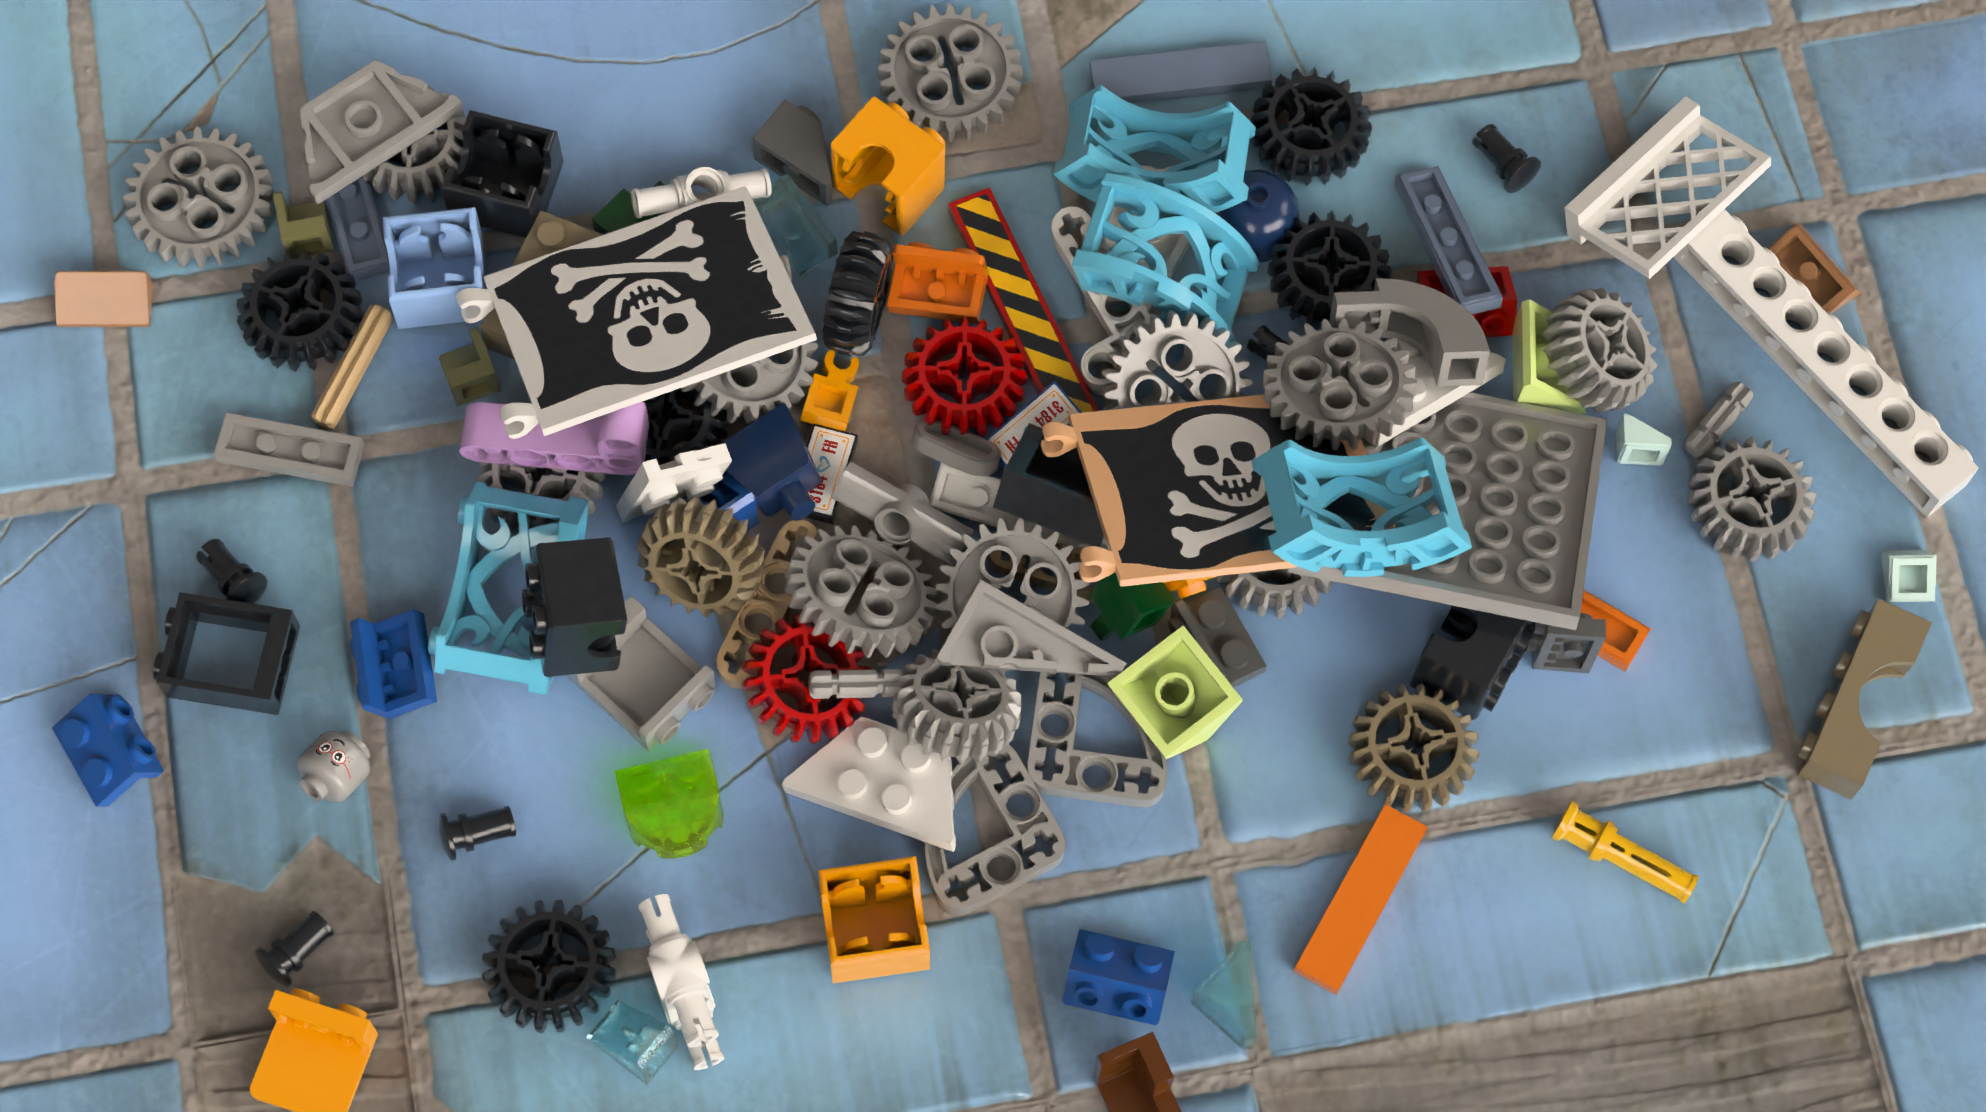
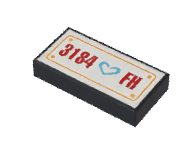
(831, 453)

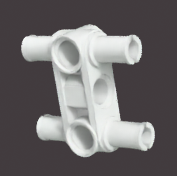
(679, 192)
(681, 981)

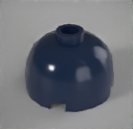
(1265, 213)

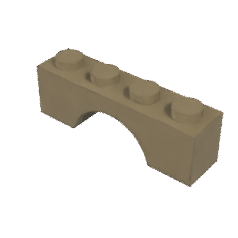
(1842, 746)

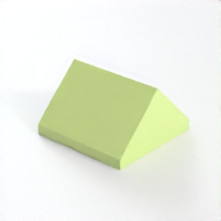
(1530, 372)
(1176, 694)

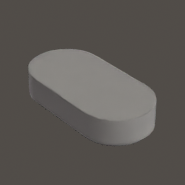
(963, 452)

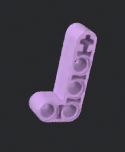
(600, 445)

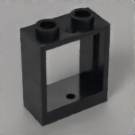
(1045, 501)
(274, 664)

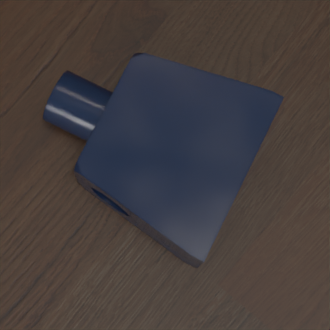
(774, 464)

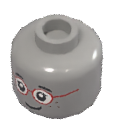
(333, 766)

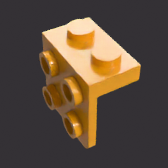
(313, 1054)

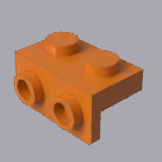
(937, 282)

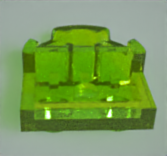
(671, 803)

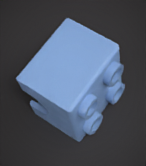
(431, 262)

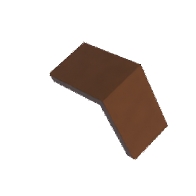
(1136, 1077)

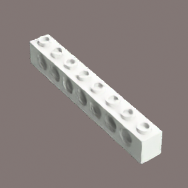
(1825, 382)

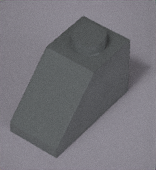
(796, 145)

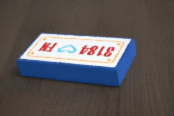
(1047, 407)

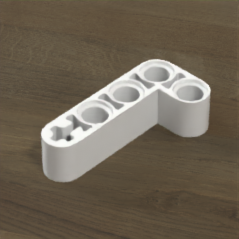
(1114, 326)

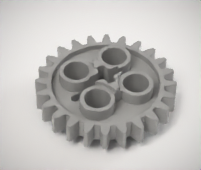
(990, 64)
(178, 228)
(1203, 355)
(766, 383)
(1339, 384)
(970, 569)
(828, 574)

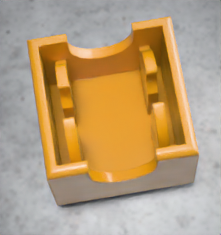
(890, 152)
(874, 919)

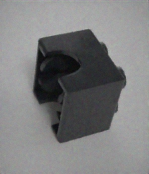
(504, 172)
(574, 606)
(1475, 666)

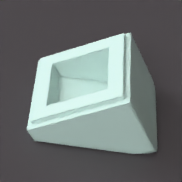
(1640, 443)
(1909, 575)

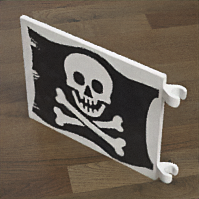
(641, 312)

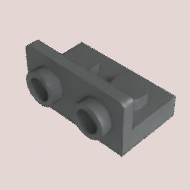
(1220, 635)
(1565, 648)

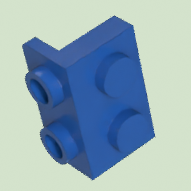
(393, 664)
(106, 746)
(1118, 977)

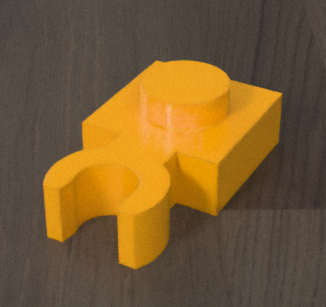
(831, 395)

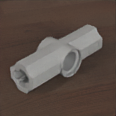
(900, 513)

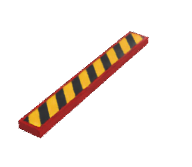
(1019, 298)

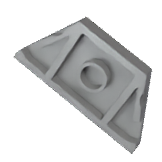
(366, 124)

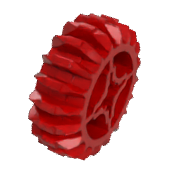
(983, 377)
(787, 681)

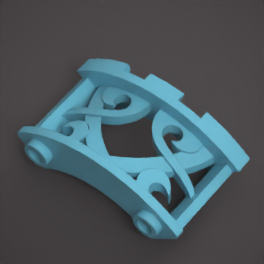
(1197, 138)
(1161, 212)
(1308, 536)
(472, 575)

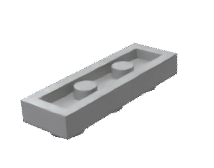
(289, 449)

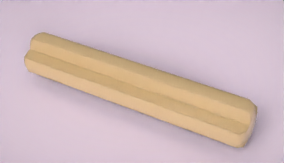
(352, 366)

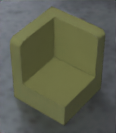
(303, 226)
(470, 371)

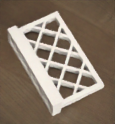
(1635, 173)

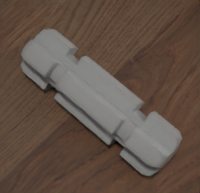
(1718, 420)
(854, 683)

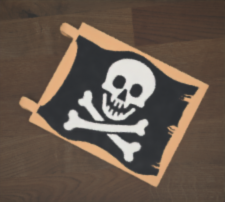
(1183, 490)

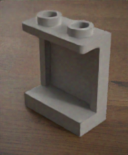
(653, 682)

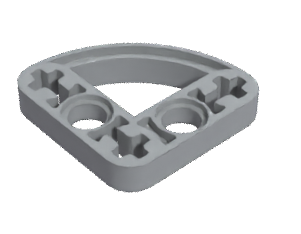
(1075, 762)
(1022, 832)

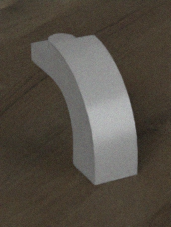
(1423, 319)

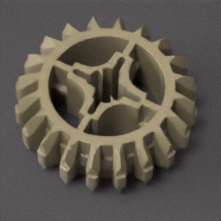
(711, 565)
(1448, 738)

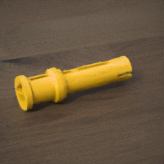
(1597, 840)

